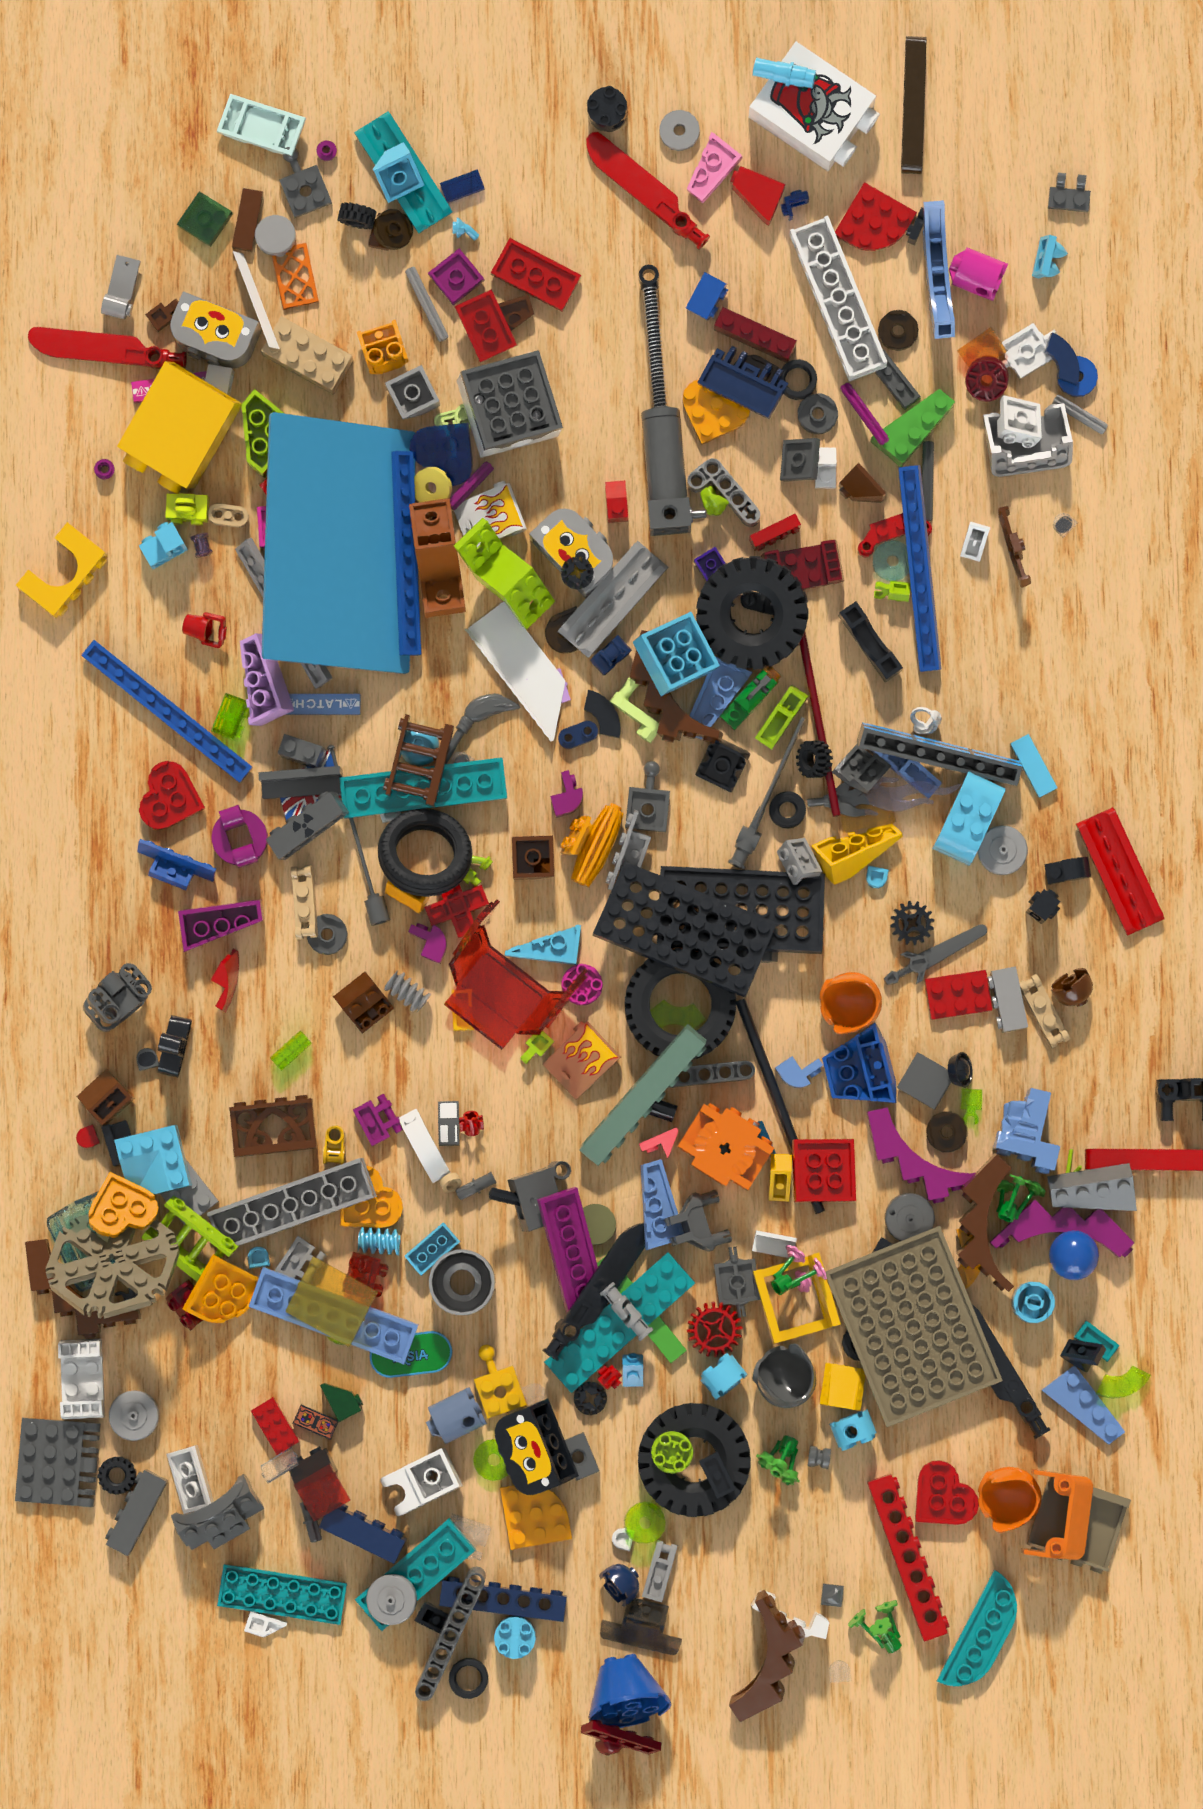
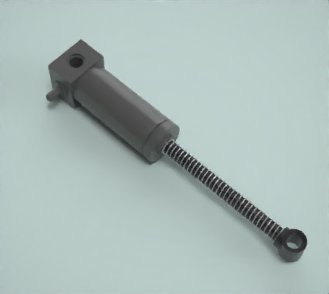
(663, 434)

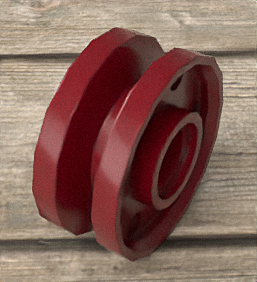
(987, 366)

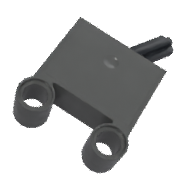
(527, 1189)

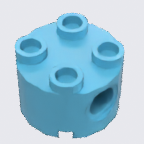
(1033, 1302)
(723, 1377)
(843, 1434)
(515, 1637)

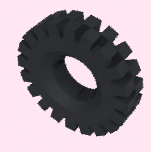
(745, 648)
(721, 1432)

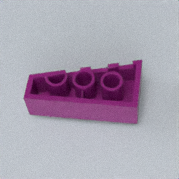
(212, 922)

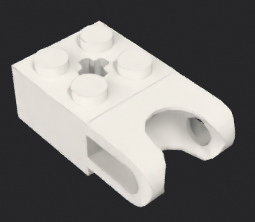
(417, 1482)

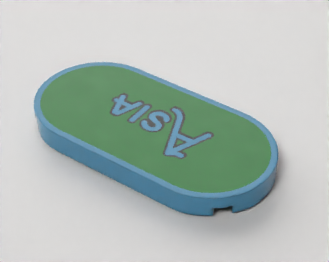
(427, 1354)

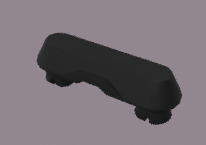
(756, 602)

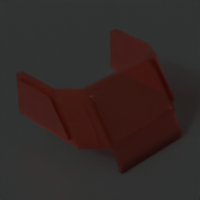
(498, 994)

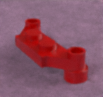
(884, 531)

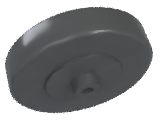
(908, 1216)

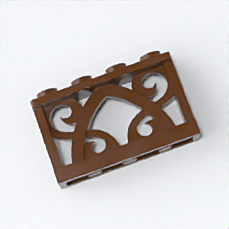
(298, 1139)

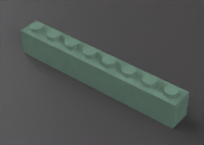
(643, 1094)

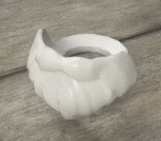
(930, 726)

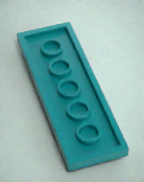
(429, 1562)

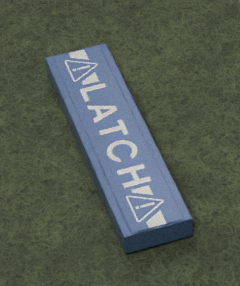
(325, 704)

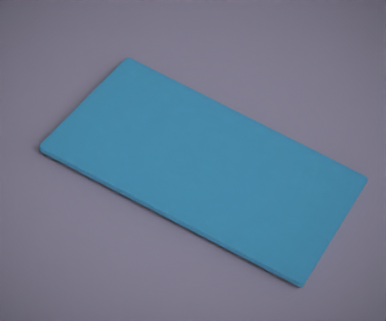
(331, 544)

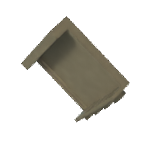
(1103, 1528)

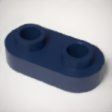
(577, 732)

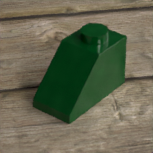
(342, 1401)

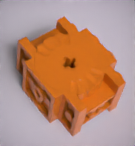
(746, 1150)

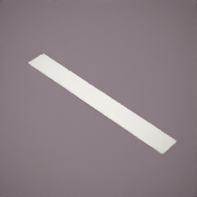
(255, 298)

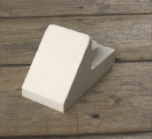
(826, 468)

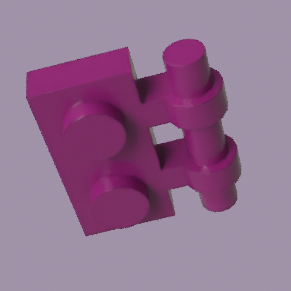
(371, 1122)

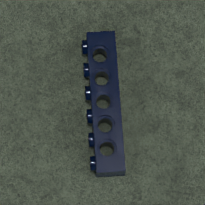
(555, 1612)

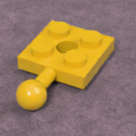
(487, 1383)

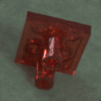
(365, 1269)
(322, 1492)

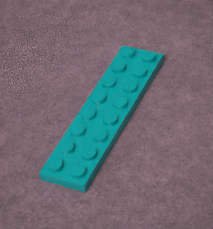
(459, 785)
(608, 1334)

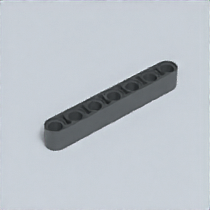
(449, 1643)

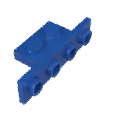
(173, 867)

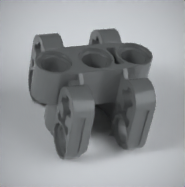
(117, 997)

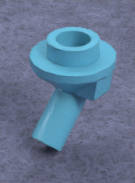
(460, 228)

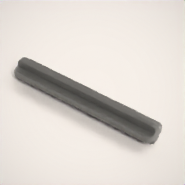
(927, 477)

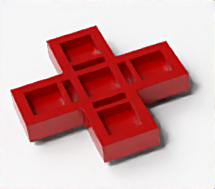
(457, 907)

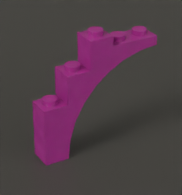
(889, 1144)

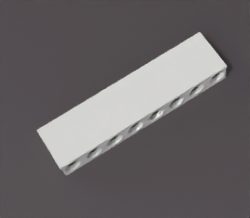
(838, 299)

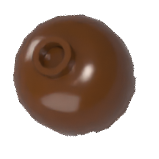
(1073, 989)

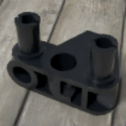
(1181, 1091)

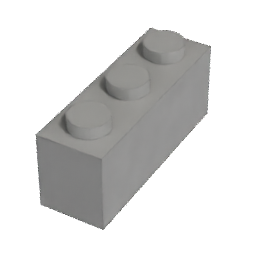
(1008, 999)

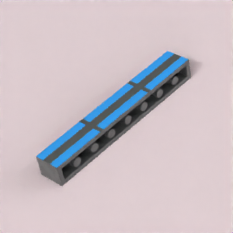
(939, 754)

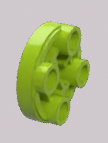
(672, 1452)

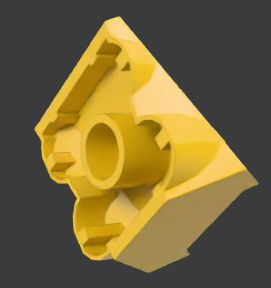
(842, 1386)

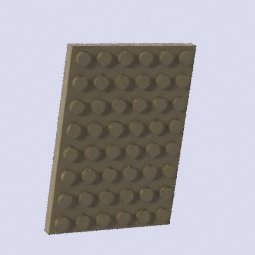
(913, 1326)

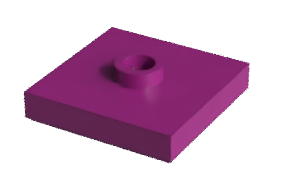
(456, 276)

